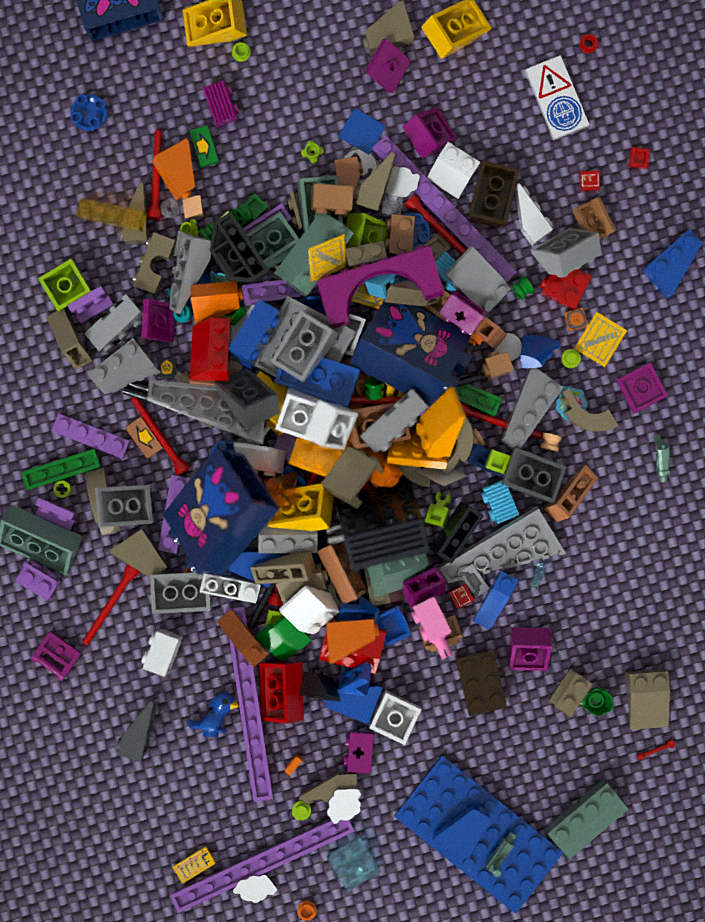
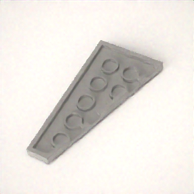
(203, 404)
(510, 546)

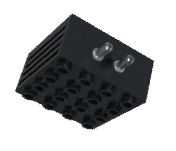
(382, 527)

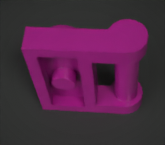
(60, 651)

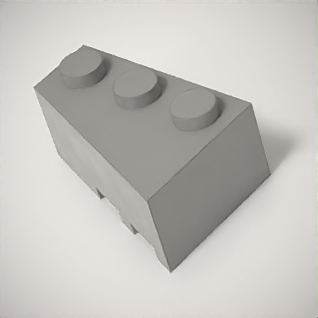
(123, 367)

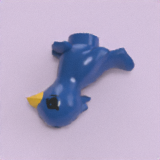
(214, 720)

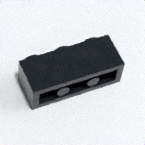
(456, 532)

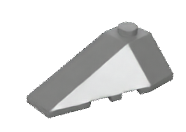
(192, 258)

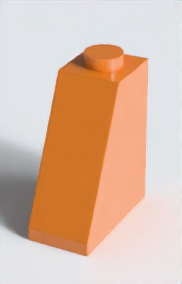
(176, 169)
(214, 300)
(391, 471)
(348, 637)

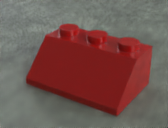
(210, 350)
(369, 653)
(280, 692)

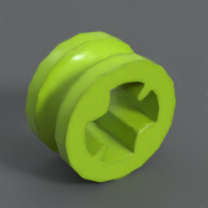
(59, 493)

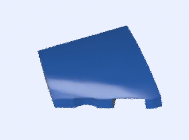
(537, 350)

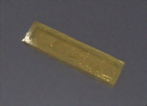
(111, 214)

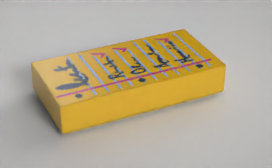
(194, 864)

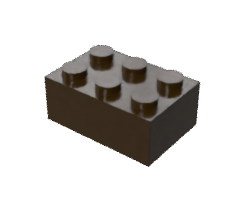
(493, 194)
(480, 682)

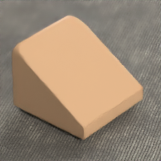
(193, 207)

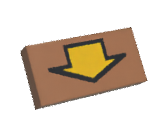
(144, 437)

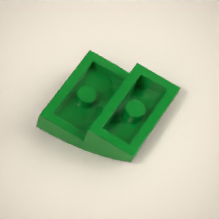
(283, 639)

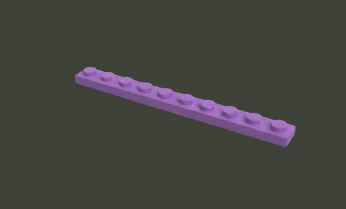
(446, 212)
(251, 721)
(260, 863)

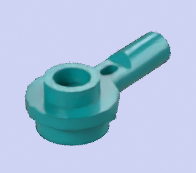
(185, 314)

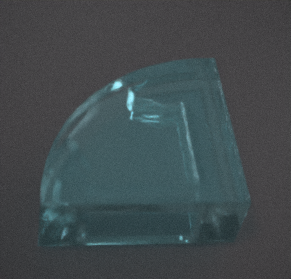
(539, 572)

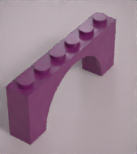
(339, 289)

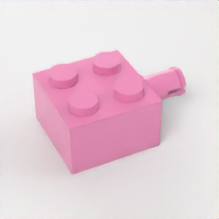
(433, 625)

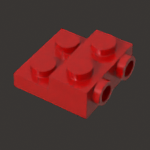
(566, 289)

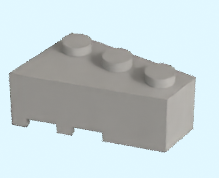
(115, 325)
(394, 421)

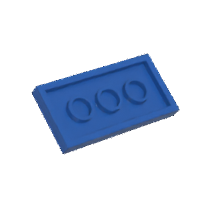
(327, 381)

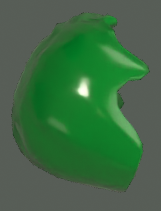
(598, 701)

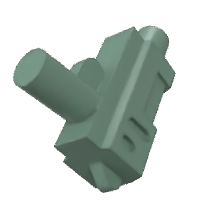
(662, 457)
(497, 857)

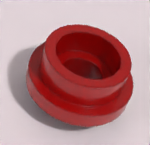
(588, 38)

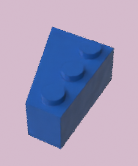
(673, 263)
(254, 334)

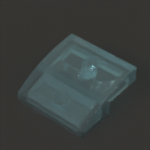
(353, 863)

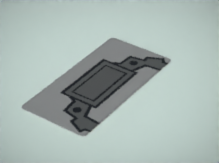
(473, 580)

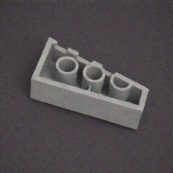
(532, 403)

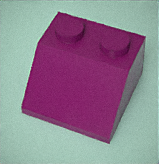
(429, 132)
(529, 648)

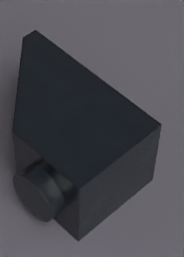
(318, 686)

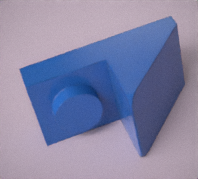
(359, 611)
(356, 680)

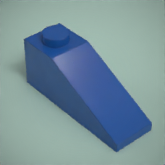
(495, 599)

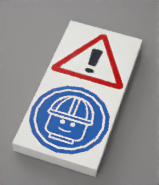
(557, 97)

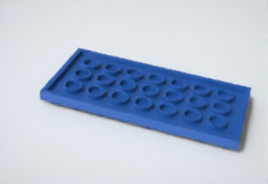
(449, 792)

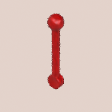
(670, 744)

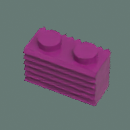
(220, 103)

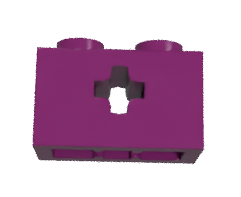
(472, 313)
(424, 587)
(360, 763)

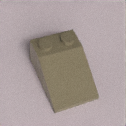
(374, 187)
(648, 698)

